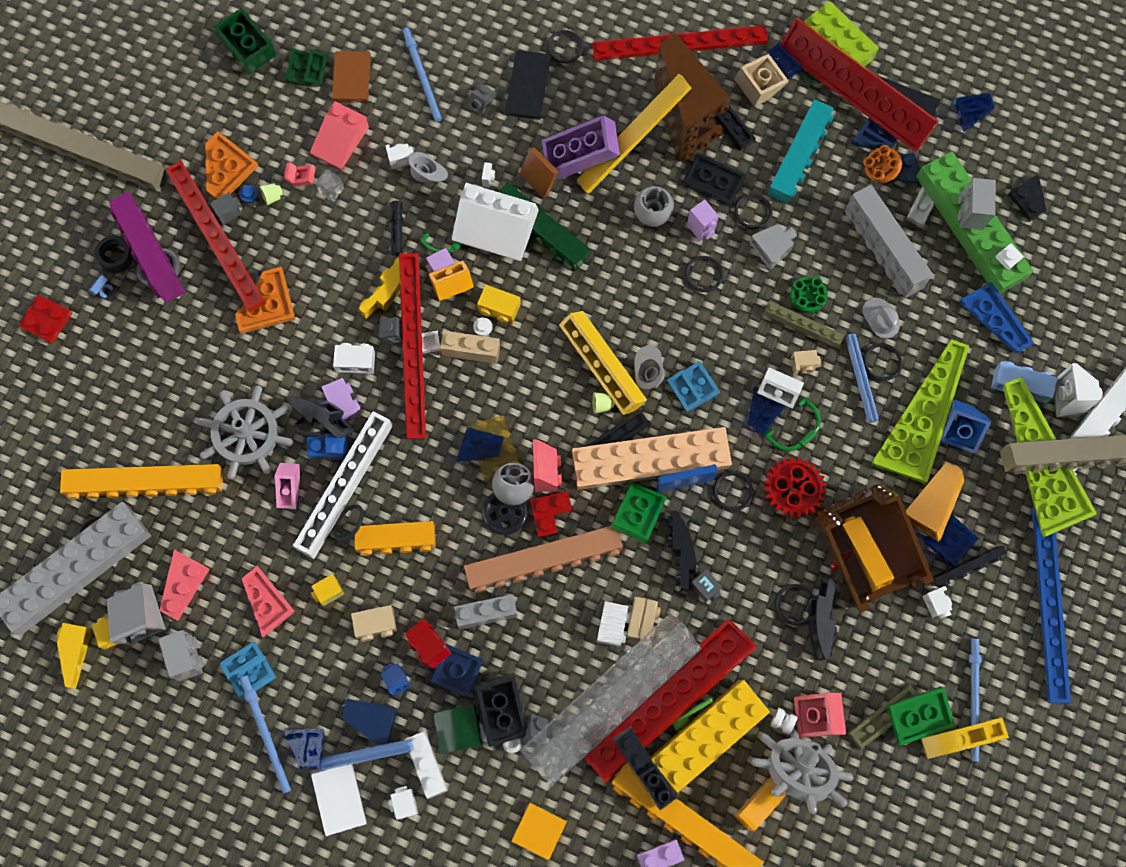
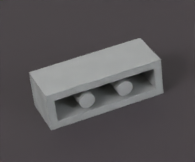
(485, 611)

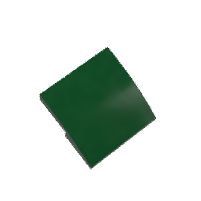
(306, 68)
(458, 729)

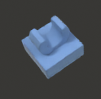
(98, 286)

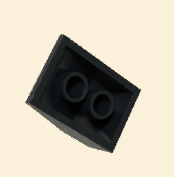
(499, 709)

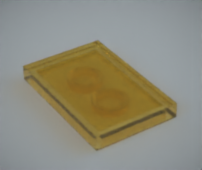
(507, 454)

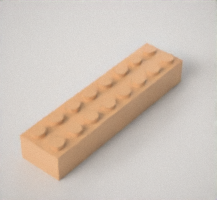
(649, 457)

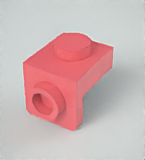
(299, 175)

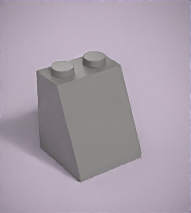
(133, 614)

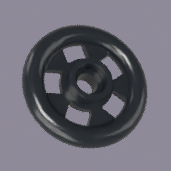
(496, 526)

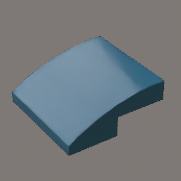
(693, 386)
(248, 662)

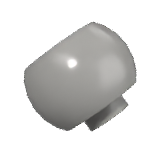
(653, 199)
(513, 484)

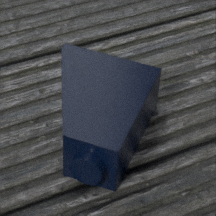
(370, 719)

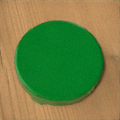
(808, 294)

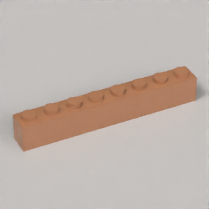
(543, 558)

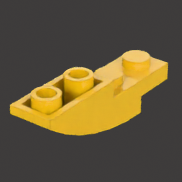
(383, 295)
(964, 738)

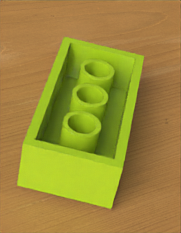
(843, 33)

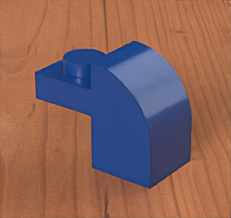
(327, 446)

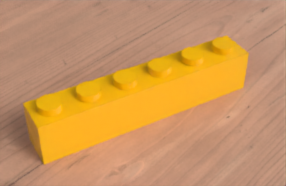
(602, 362)

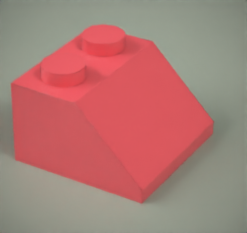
(819, 715)

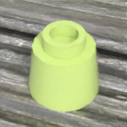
(271, 193)
(602, 402)

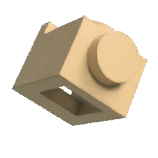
(805, 361)

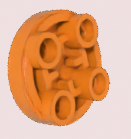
(883, 164)

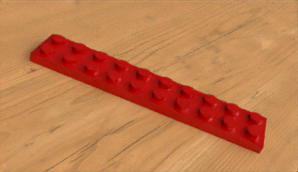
(858, 85)
(718, 657)

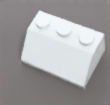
(1075, 392)

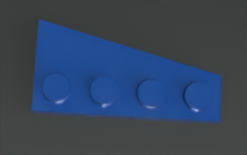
(996, 315)

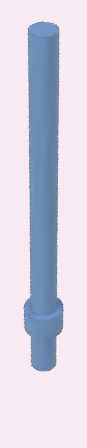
(411, 46)
(975, 660)
(250, 696)

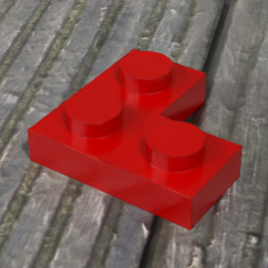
(545, 509)

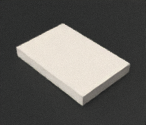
(338, 799)

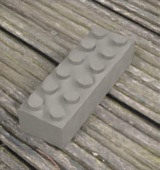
(888, 241)

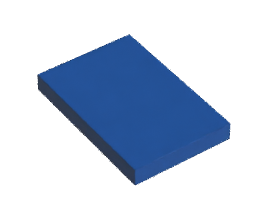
(686, 478)

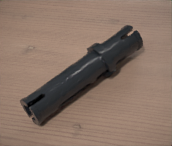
(396, 227)

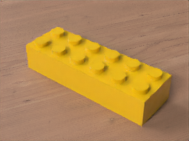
(709, 735)

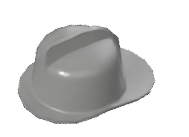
(426, 169)
(881, 317)
(649, 367)

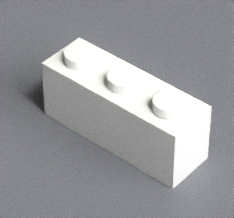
(427, 766)

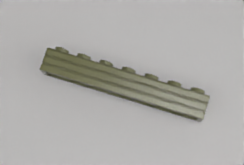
(803, 324)

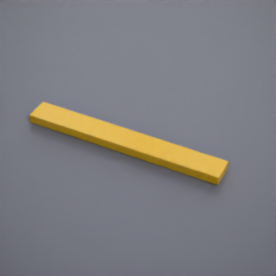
(637, 130)

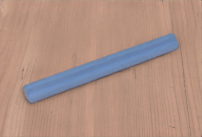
(861, 377)
(366, 754)

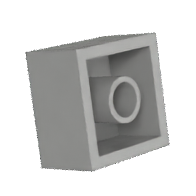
(977, 204)
(181, 655)

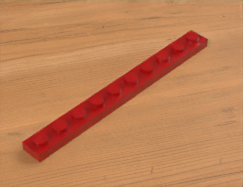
(693, 40)
(215, 236)
(412, 346)

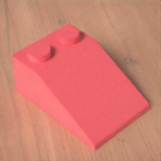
(339, 135)
(545, 467)

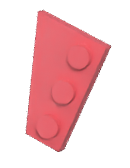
(181, 584)
(267, 602)

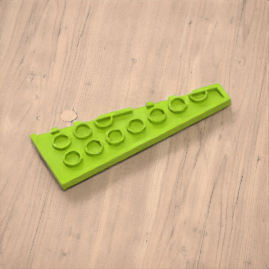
(917, 434)
(1055, 494)

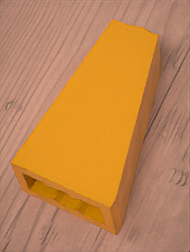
(936, 501)
(867, 553)
(759, 805)

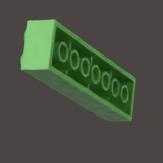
(943, 182)

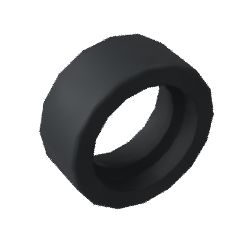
(104, 245)

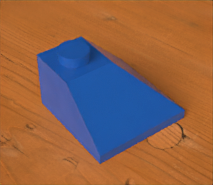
(965, 427)

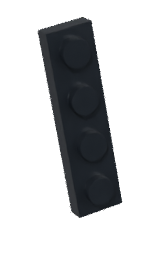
(975, 564)

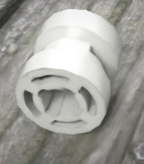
(788, 721)

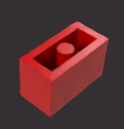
(427, 643)

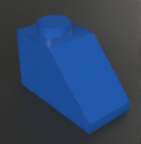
(395, 679)

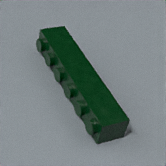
(553, 235)

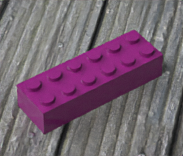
(145, 248)

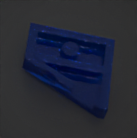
(479, 445)

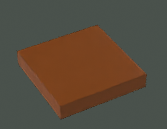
(539, 172)

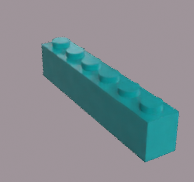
(800, 151)

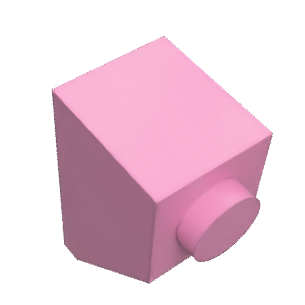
(287, 485)

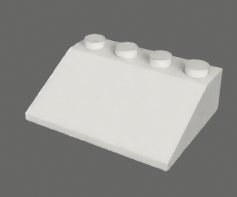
(494, 221)

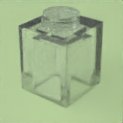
(329, 185)

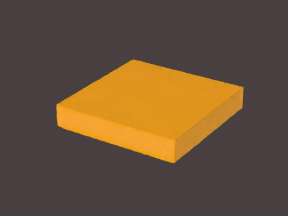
(539, 831)

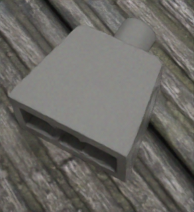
(773, 244)

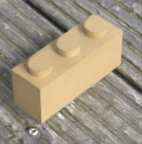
(470, 347)

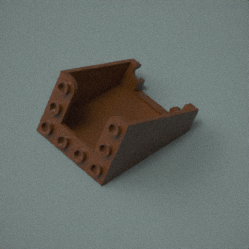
(691, 119)
(893, 534)

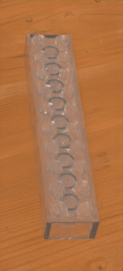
(610, 699)

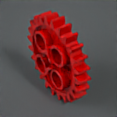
(805, 501)

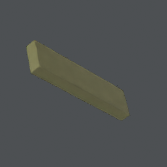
(877, 722)

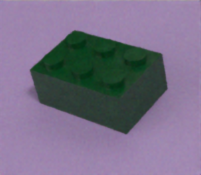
(245, 41)

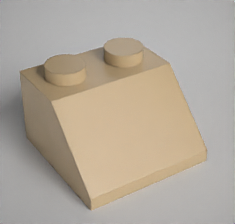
(760, 79)

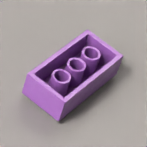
(582, 146)

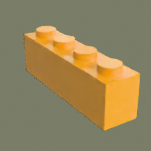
(395, 537)

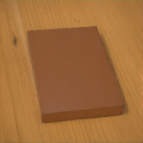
(351, 76)

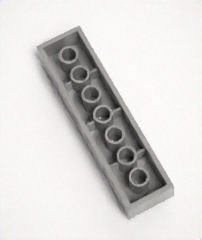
(71, 568)

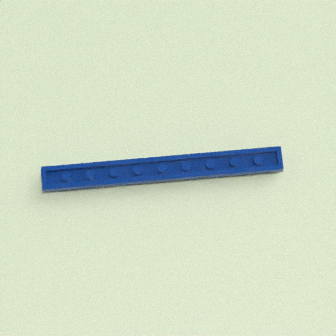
(1051, 615)

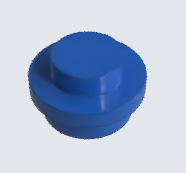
(248, 194)

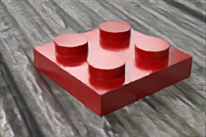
(45, 319)

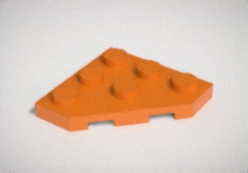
(225, 165)
(277, 307)

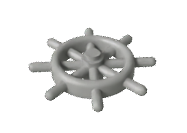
(244, 432)
(802, 770)

